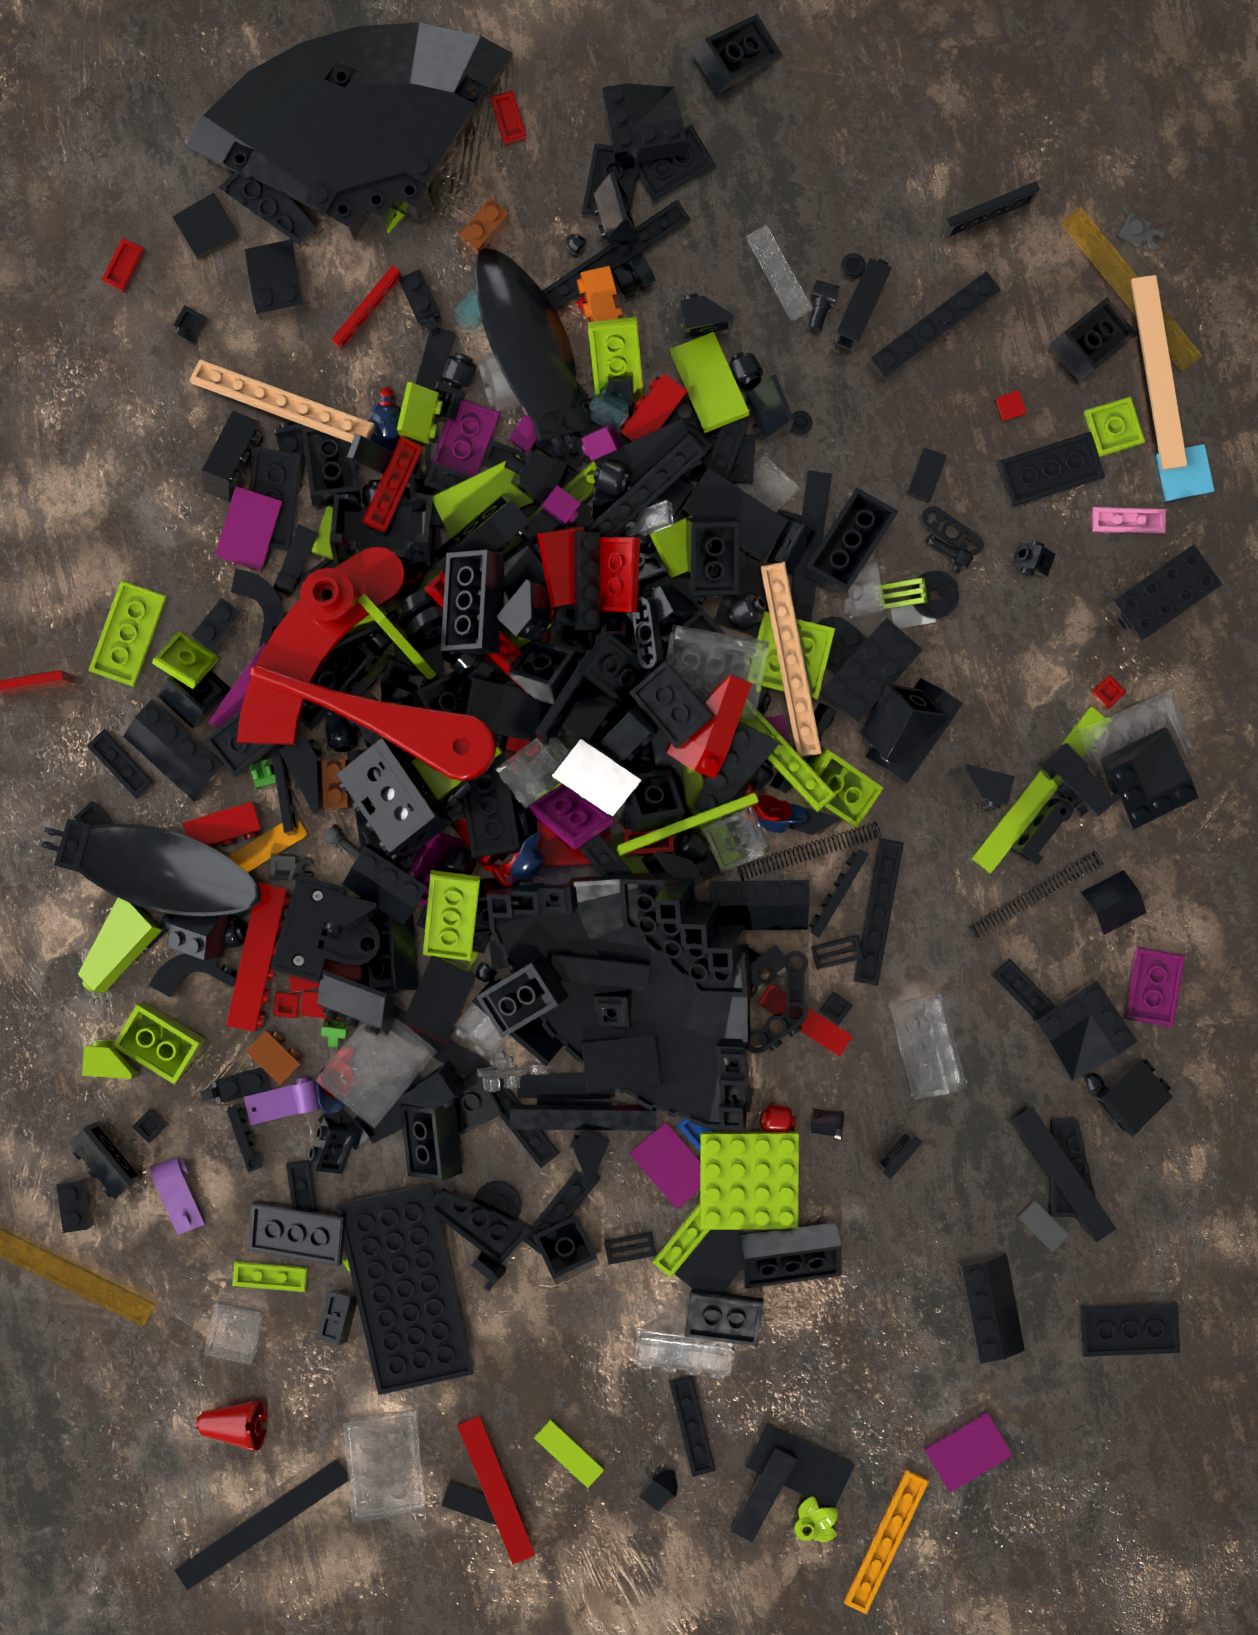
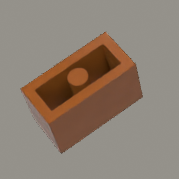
(484, 226)
(333, 794)
(275, 1056)

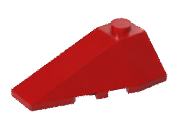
(710, 745)

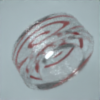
(539, 1069)

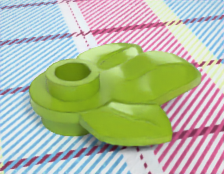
(817, 1519)

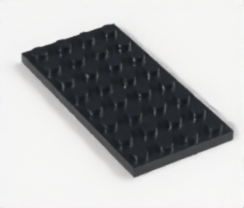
(405, 1289)

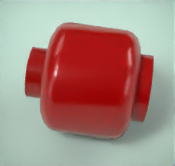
(777, 1119)

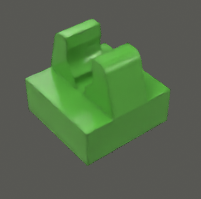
(263, 773)
(334, 1031)

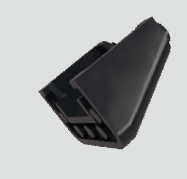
(407, 534)

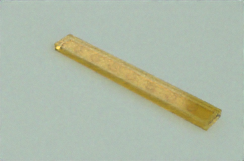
(1119, 276)
(74, 1278)

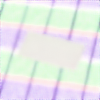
(908, 617)

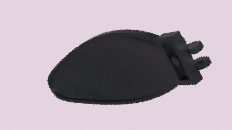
(529, 347)
(155, 868)

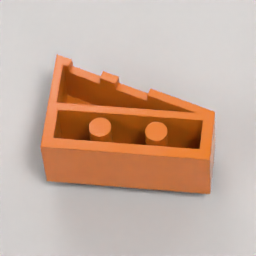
(599, 295)

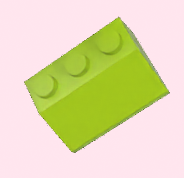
(158, 1042)

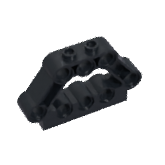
(795, 995)

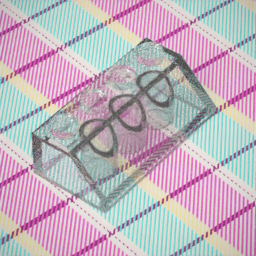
(927, 1046)
(683, 1353)

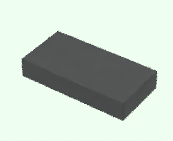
(1043, 1226)

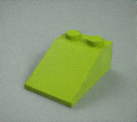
(852, 788)

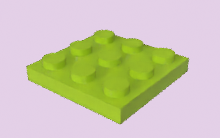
(815, 647)

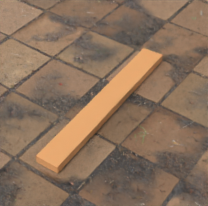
(1158, 372)
(280, 402)
(790, 659)

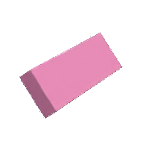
(1128, 520)

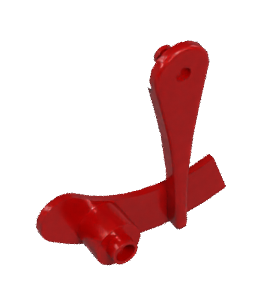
(283, 677)

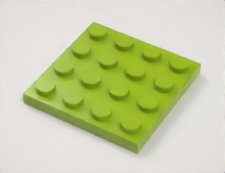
(749, 1180)

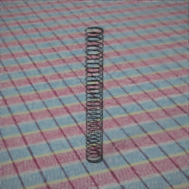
(875, 823)
(1098, 862)

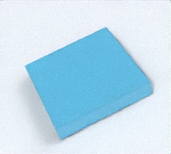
(1189, 480)

